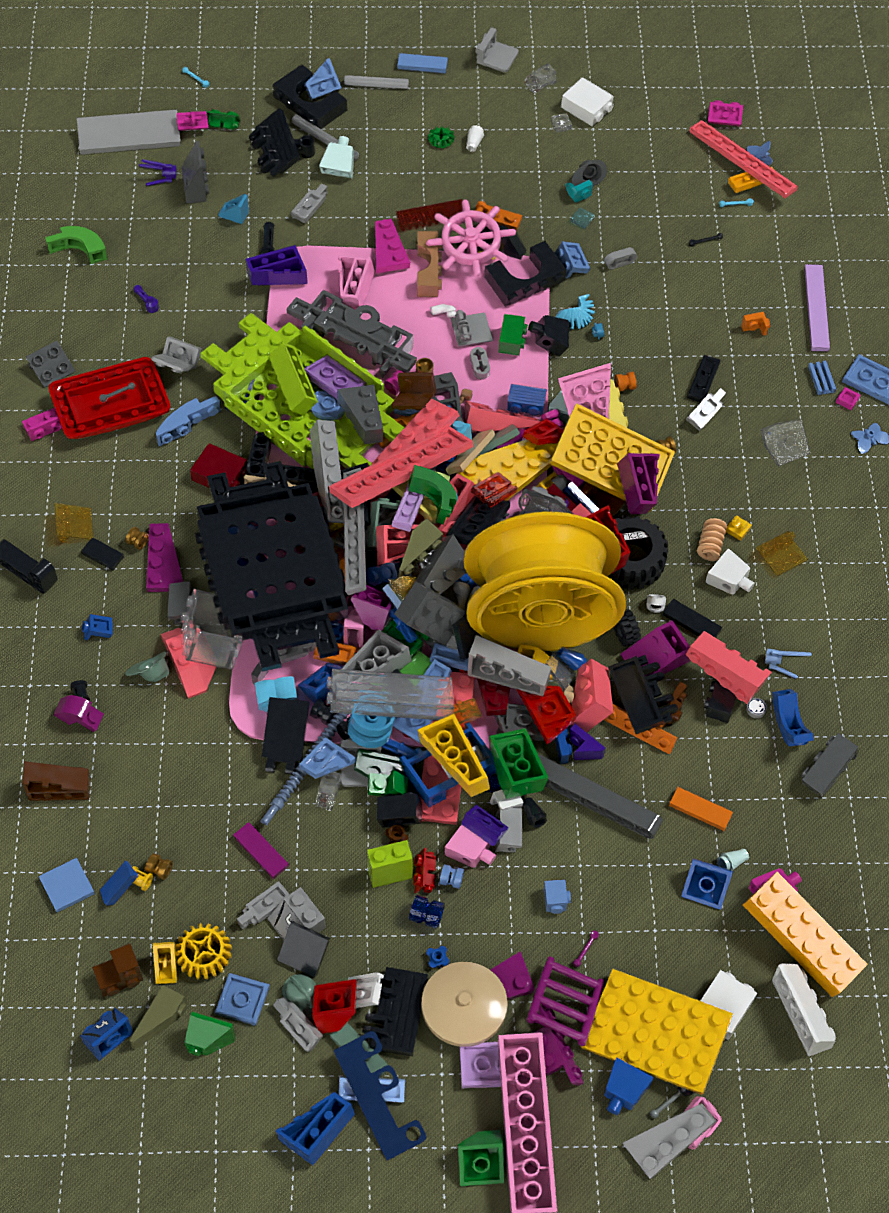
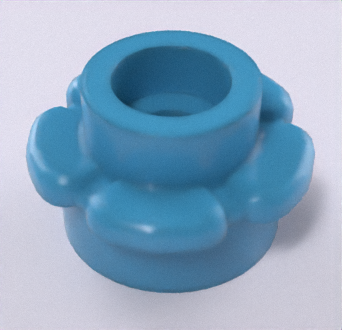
(598, 330)

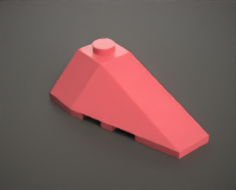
(484, 418)

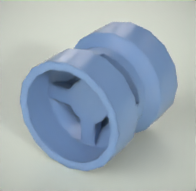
(456, 877)

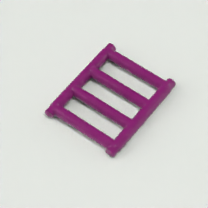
(592, 1002)

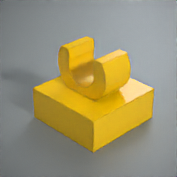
(738, 528)

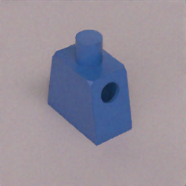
(626, 1086)

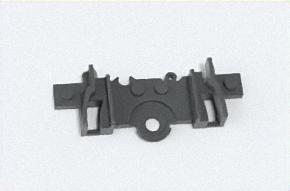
(364, 334)

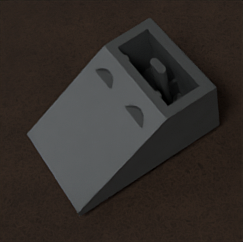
(195, 175)

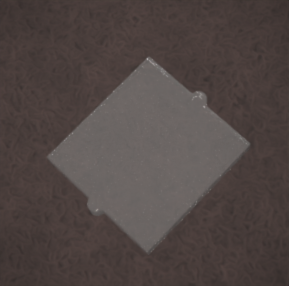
(560, 671)

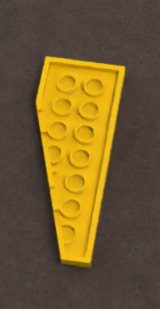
(517, 462)

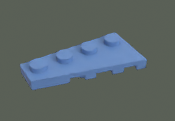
(410, 725)

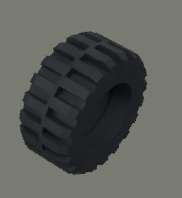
(648, 569)

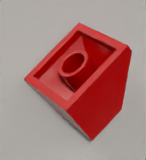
(334, 1005)

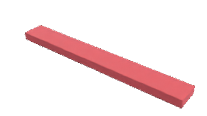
(743, 159)

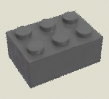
(429, 613)

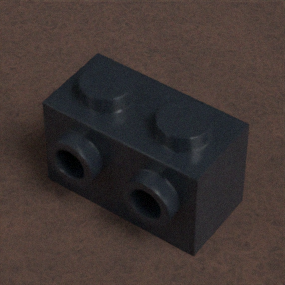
(399, 810)

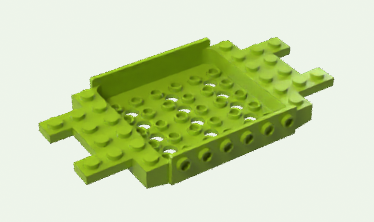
(251, 361)

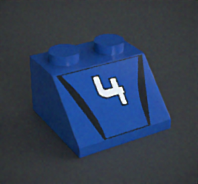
(107, 1033)

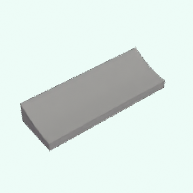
(128, 132)

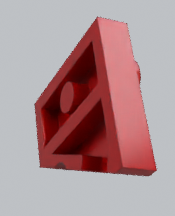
(543, 433)

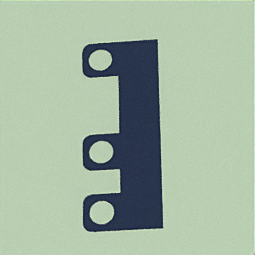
(369, 1096)

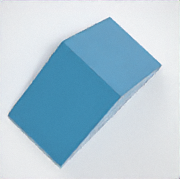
(235, 209)

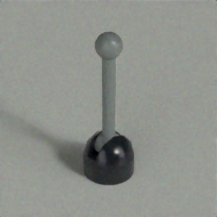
(681, 1091)

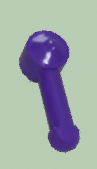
(150, 302)

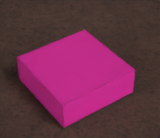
(848, 398)

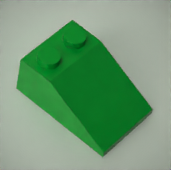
(517, 763)

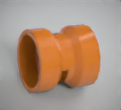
(625, 381)

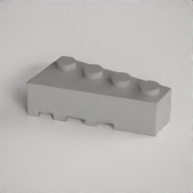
(380, 654)
(507, 667)

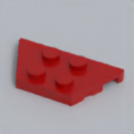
(550, 712)

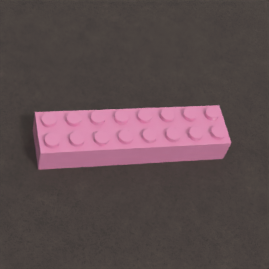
(526, 1124)

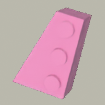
(355, 279)

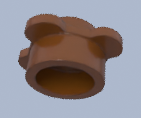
(396, 829)

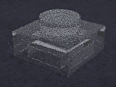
(561, 123)

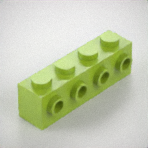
(293, 378)

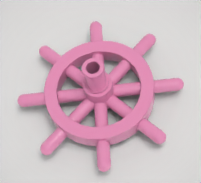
(471, 237)

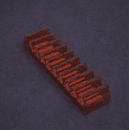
(426, 214)

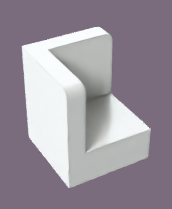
(499, 798)

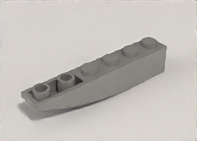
(327, 468)

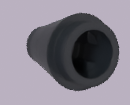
(535, 815)

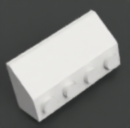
(803, 1009)

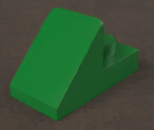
(387, 784)

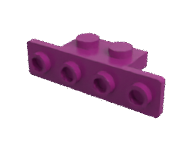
(556, 1051)

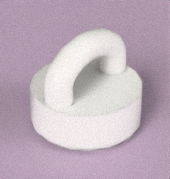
(655, 599)

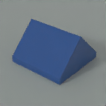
(316, 684)
(707, 883)

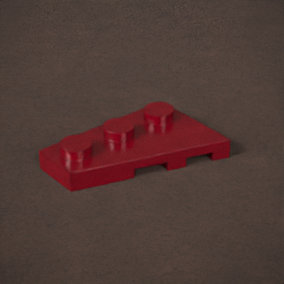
(494, 697)

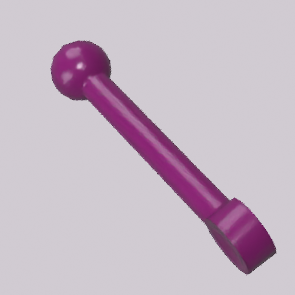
(594, 935)

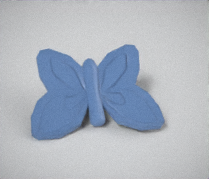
(761, 152)
(872, 435)

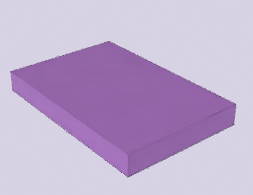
(332, 376)

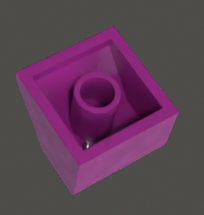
(373, 607)

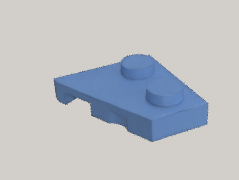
(326, 759)

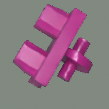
(192, 120)

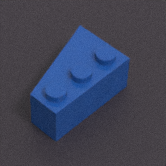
(317, 1128)

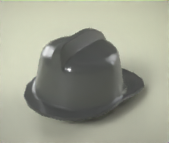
(590, 170)

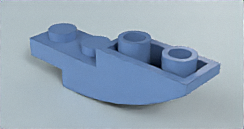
(180, 421)

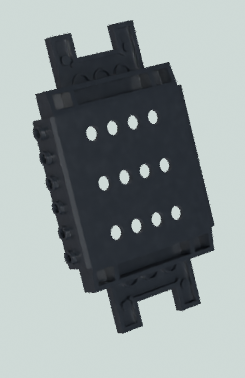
(286, 616)

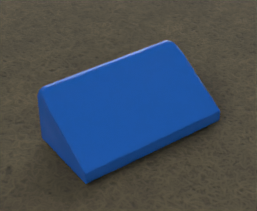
(118, 883)

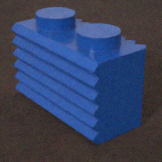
(526, 399)

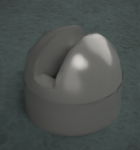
(560, 481)

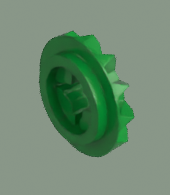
(434, 139)

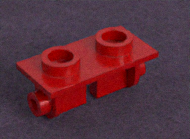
(422, 879)

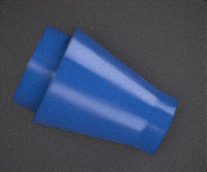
(571, 658)

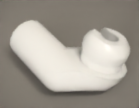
(443, 308)

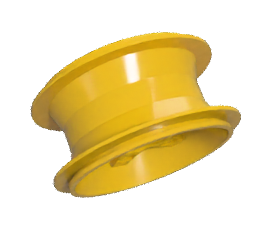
(544, 581)

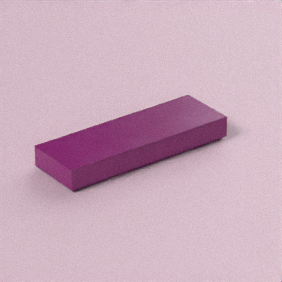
(261, 850)

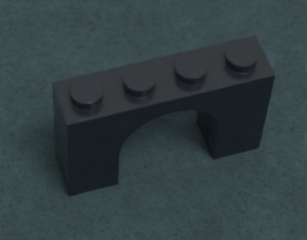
(317, 113)
(513, 289)

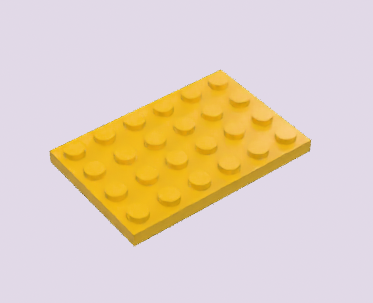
(595, 445)
(658, 1031)

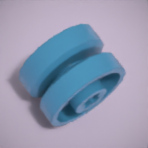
(370, 730)

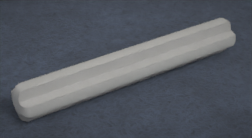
(376, 82)

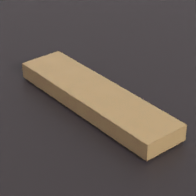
(462, 461)

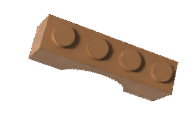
(427, 279)

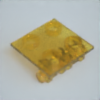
(73, 522)
(782, 553)
(402, 585)

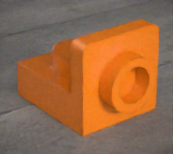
(756, 321)

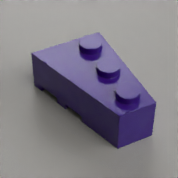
(277, 268)

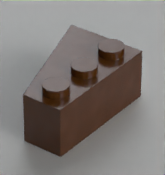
(55, 782)

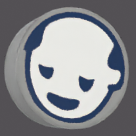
(756, 708)

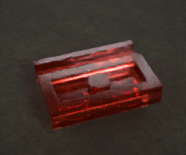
(494, 489)

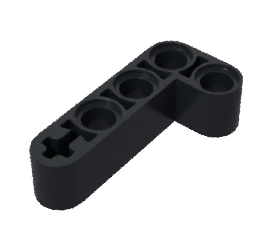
(39, 574)

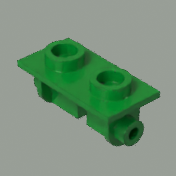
(230, 119)

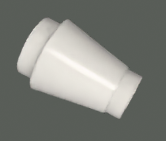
(475, 136)

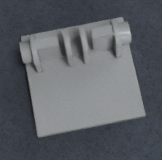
(471, 328)

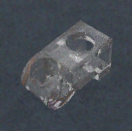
(540, 78)
(328, 790)

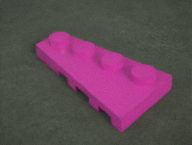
(389, 248)

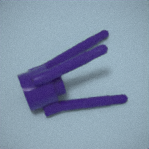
(168, 171)

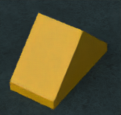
(165, 962)

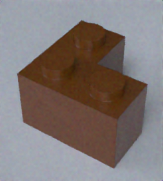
(118, 972)

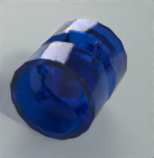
(426, 911)

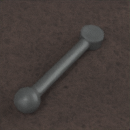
(103, 398)

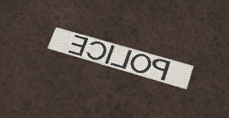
(628, 536)

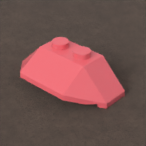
(193, 675)

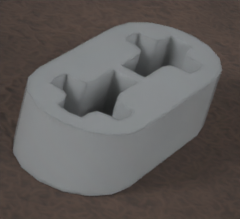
(620, 258)
(478, 363)

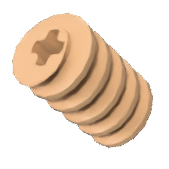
(712, 539)

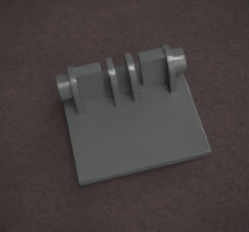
(50, 363)

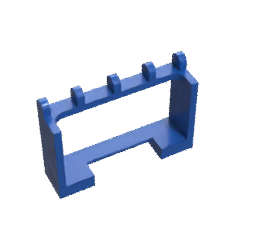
(438, 792)

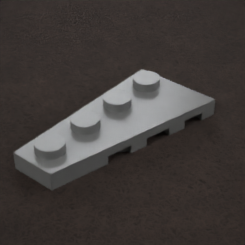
(664, 1142)

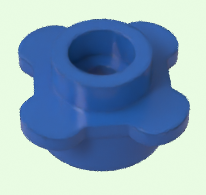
(433, 961)

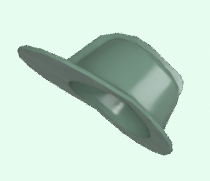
(151, 669)
(300, 991)

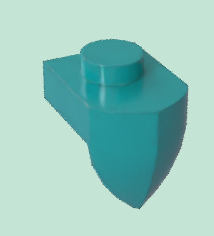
(580, 191)

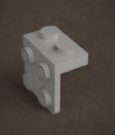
(494, 53)
(178, 355)
(350, 777)

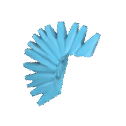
(580, 314)

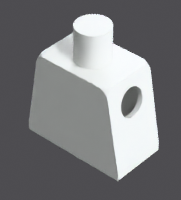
(730, 574)

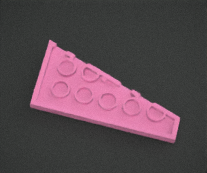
(588, 389)

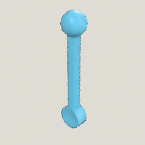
(205, 83)
(749, 202)

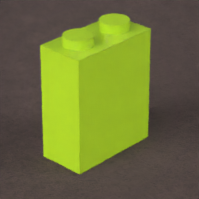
(390, 864)

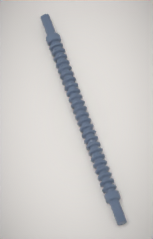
(278, 803)

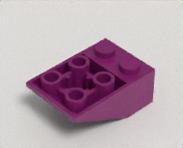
(663, 646)

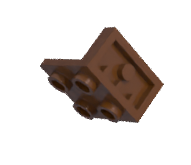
(415, 391)

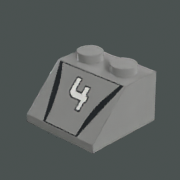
(296, 908)

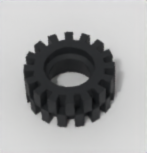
(628, 629)

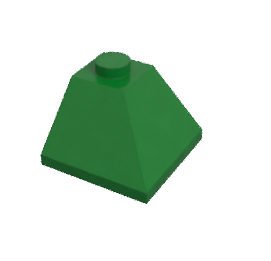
(207, 1034)
(481, 1159)

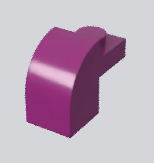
(79, 710)

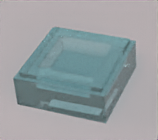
(582, 218)

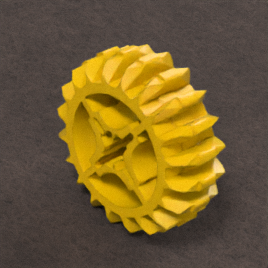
(216, 960)

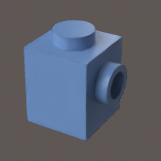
(556, 896)

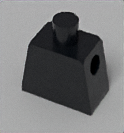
(551, 334)

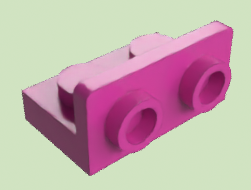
(725, 113)
(42, 424)

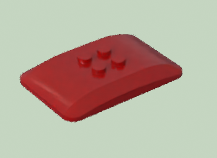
(84, 413)

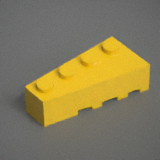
(453, 751)

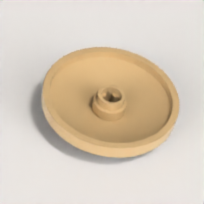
(464, 1004)

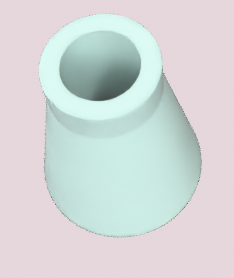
(732, 859)

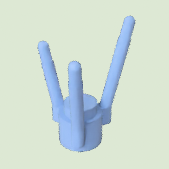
(774, 657)

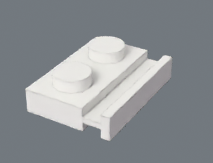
(368, 989)

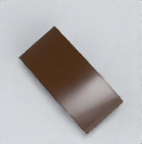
(679, 697)

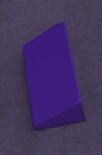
(484, 825)

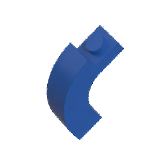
(789, 718)

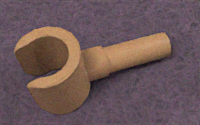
(465, 394)

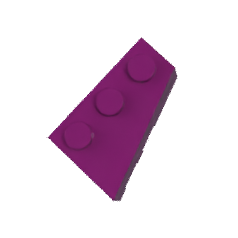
(638, 479)

